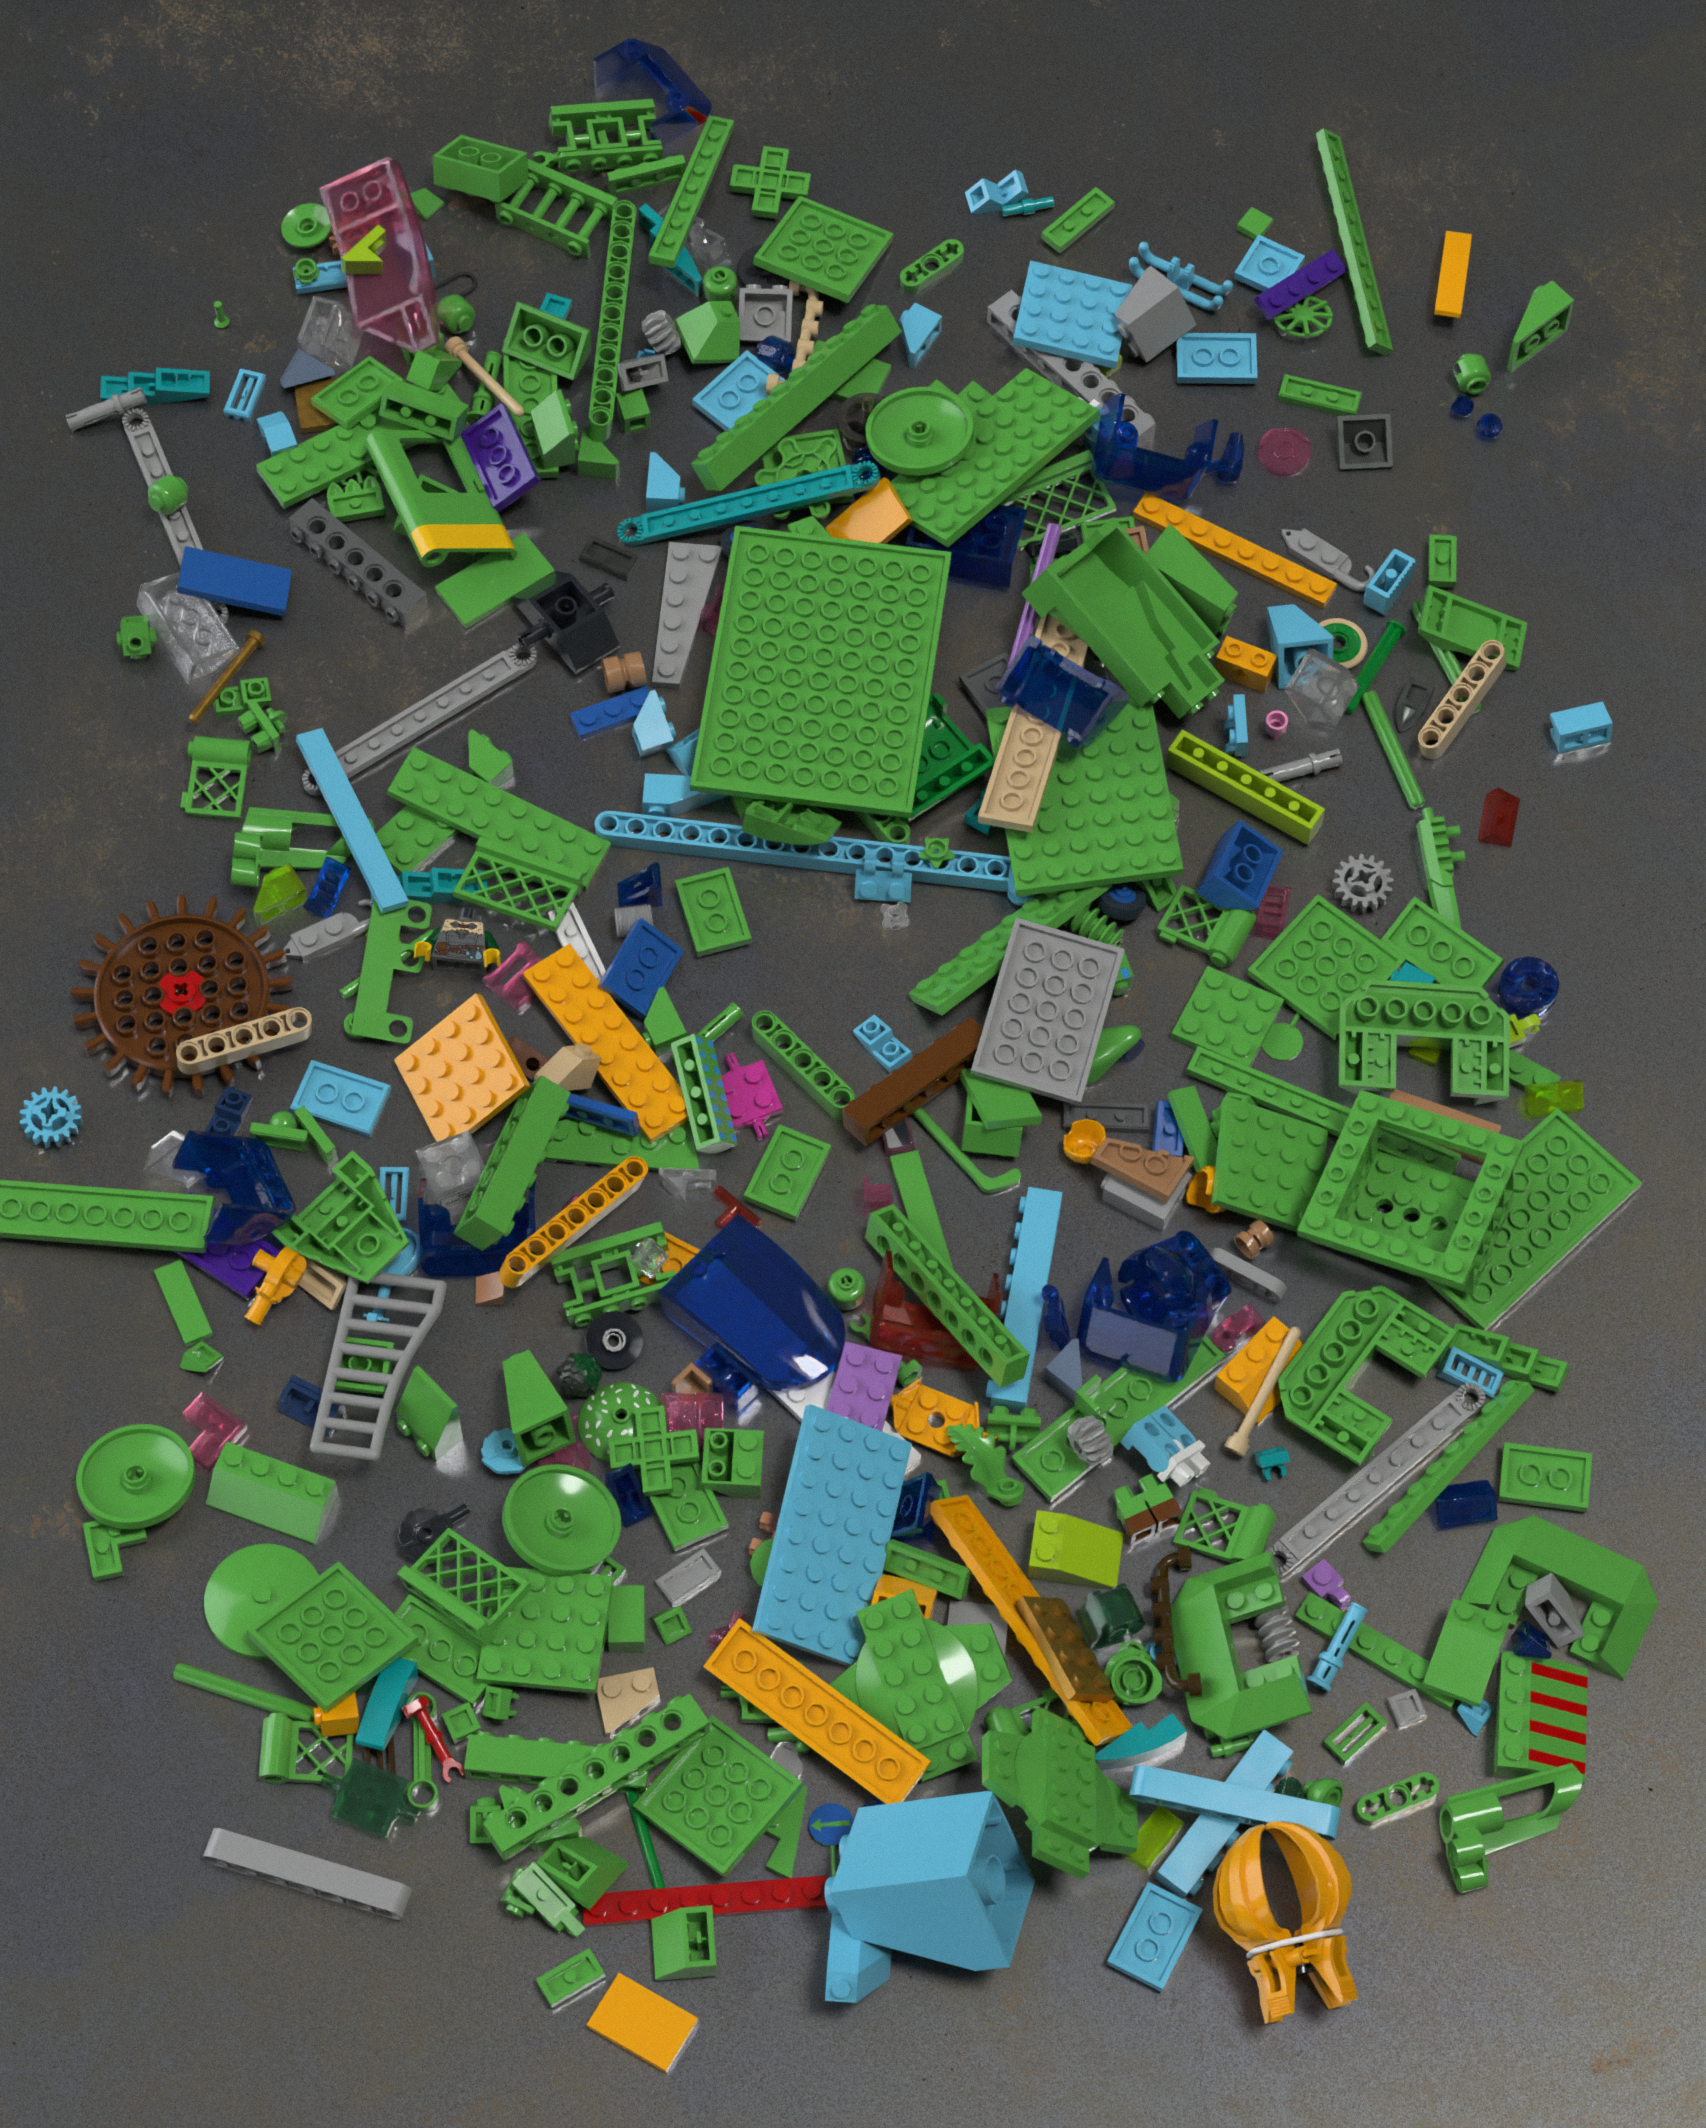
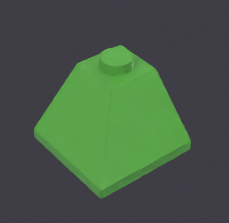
(710, 332)

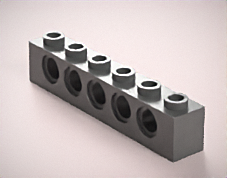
(315, 518)

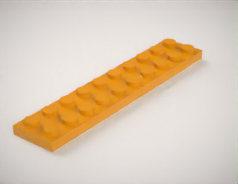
(1005, 1585)

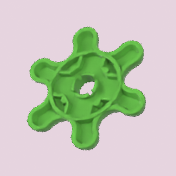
(799, 463)

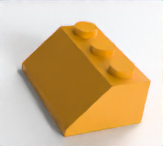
(1248, 1368)

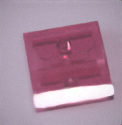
(693, 1412)

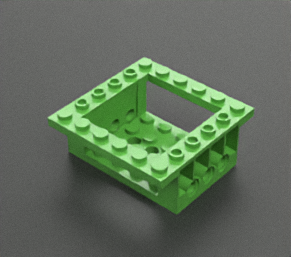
(1362, 1179)

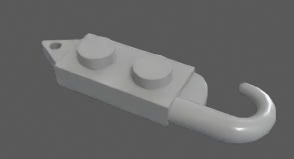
(1323, 557)
(326, 935)

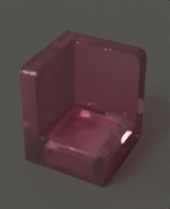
(875, 1196)

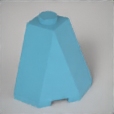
(1291, 636)
(853, 1965)

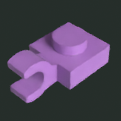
(1326, 1582)

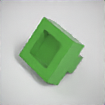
(497, 1702)

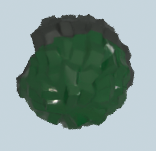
(579, 1374)

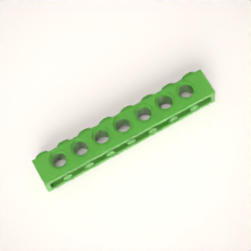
(948, 1296)
(590, 1791)

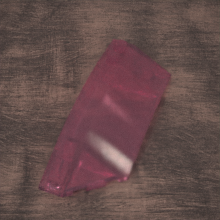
(402, 299)

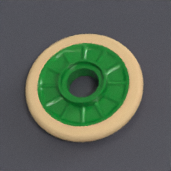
(1353, 638)

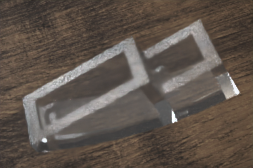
(703, 243)

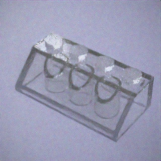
(187, 629)

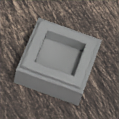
(1406, 1708)

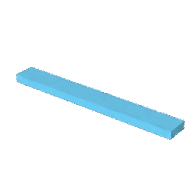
(352, 820)

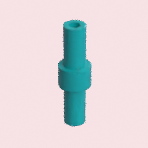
(1027, 206)

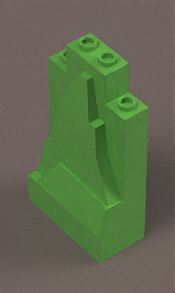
(1131, 620)

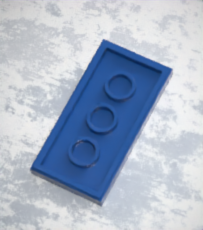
(234, 581)

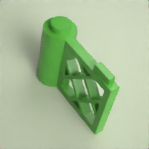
(223, 756)
(1223, 941)
(1249, 1531)
(1011, 1721)
(280, 1748)

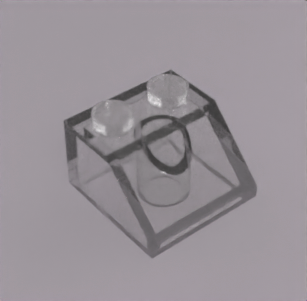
(1321, 689)

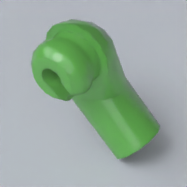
(781, 1734)

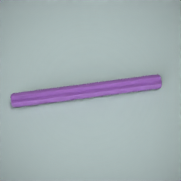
(1044, 560)

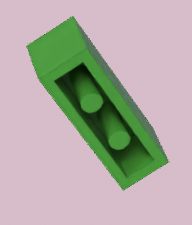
(423, 410)

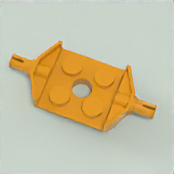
(920, 1403)

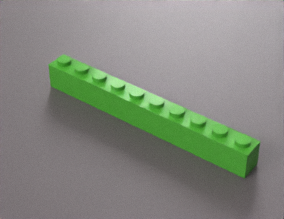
(795, 397)

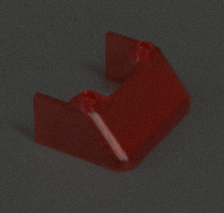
(913, 1328)

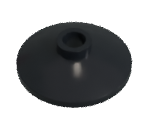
(618, 1325)

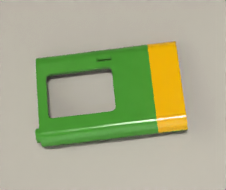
(438, 519)

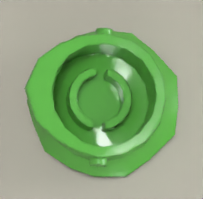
(1133, 1677)

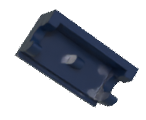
(301, 1402)

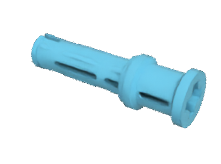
(1330, 1663)

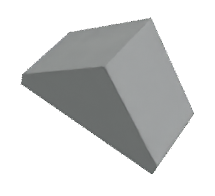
(642, 372)

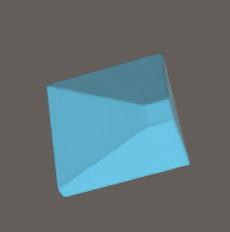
(1475, 1716)

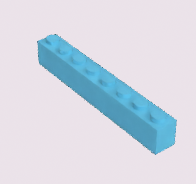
(1030, 1274)

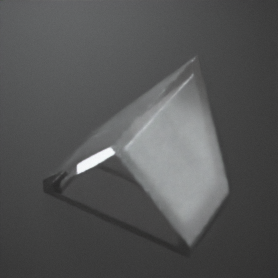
(162, 1156)

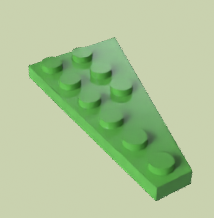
(605, 1147)

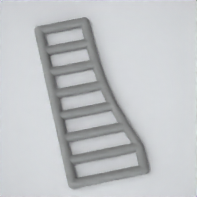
(392, 1380)

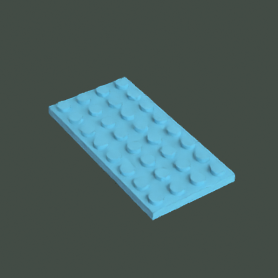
(831, 1535)

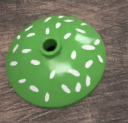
(598, 1416)

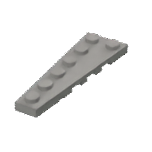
(685, 593)

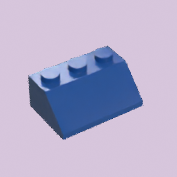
(1240, 869)

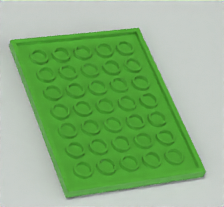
(1102, 810)

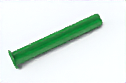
(1376, 660)

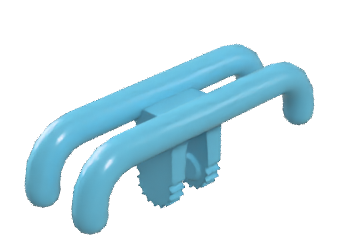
(1183, 279)

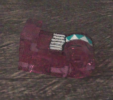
(1237, 1329)

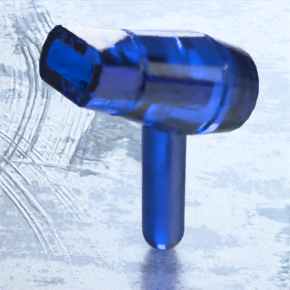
(1231, 462)

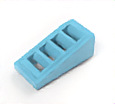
(1473, 1364)

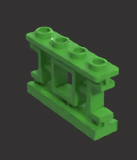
(607, 117)
(604, 1255)

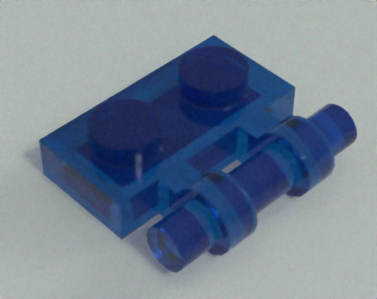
(1055, 1320)

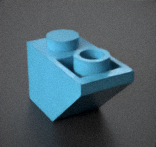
(651, 728)

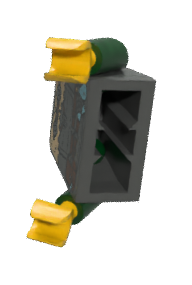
(460, 945)

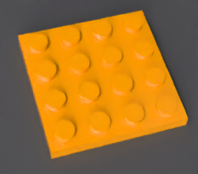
(462, 1071)

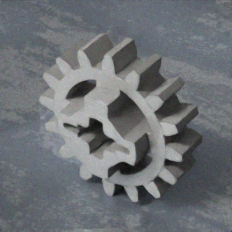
(1361, 886)

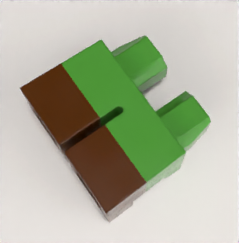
(1147, 1511)

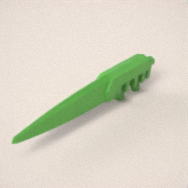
(1438, 862)

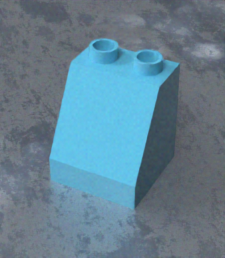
(934, 1880)

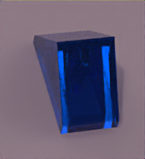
(642, 888)
(628, 1494)

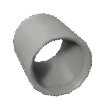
(627, 916)

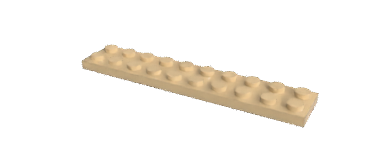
(1028, 749)

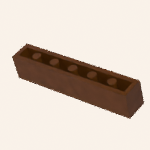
(913, 1083)

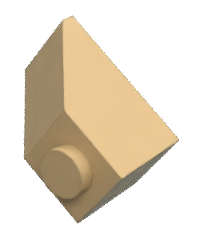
(571, 1067)

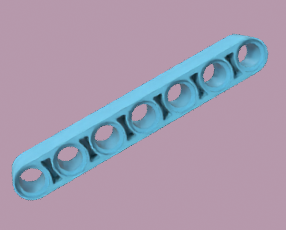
(1230, 1801)

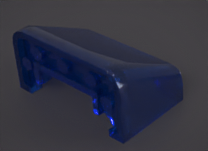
(1060, 693)

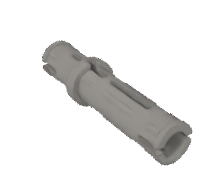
(107, 408)
(1310, 764)

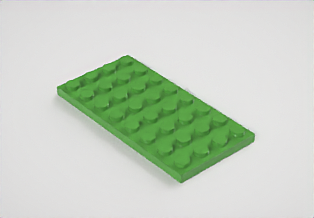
(1012, 441)
(1560, 1197)

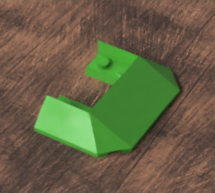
(1424, 1016)
(1339, 1351)
(1612, 1584)
(1234, 1700)

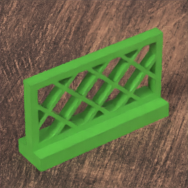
(1055, 475)
(527, 869)
(445, 1600)

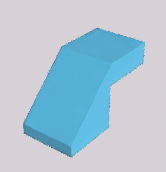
(989, 196)
(277, 433)

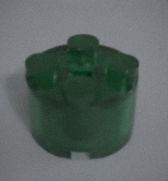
(1109, 1617)

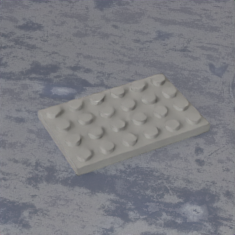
(1047, 1011)

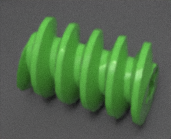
(1091, 927)

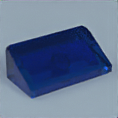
(1530, 1642)

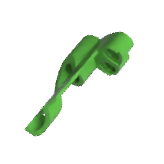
(267, 839)
(1475, 1823)

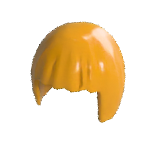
(1201, 1190)

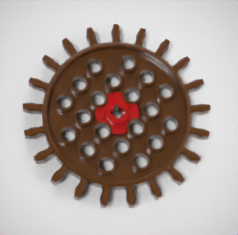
(180, 992)

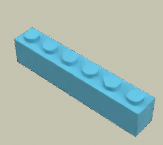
(1208, 1834)

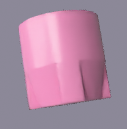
(1278, 719)

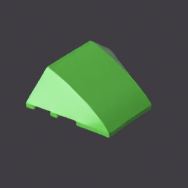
(789, 823)

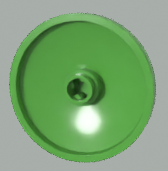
(919, 431)
(136, 1476)
(561, 1520)
(249, 1588)

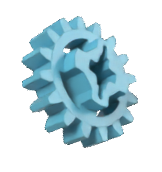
(60, 1123)

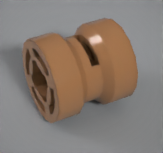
(1254, 1239)

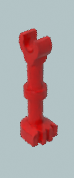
(433, 1735)

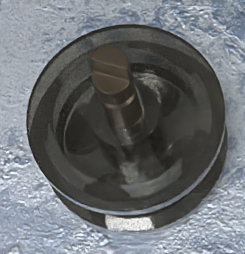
(853, 419)

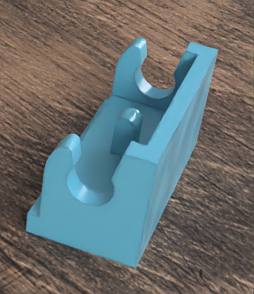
(1581, 727)

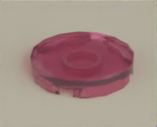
(1284, 451)

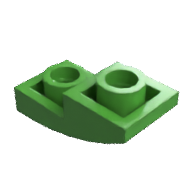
(236, 699)

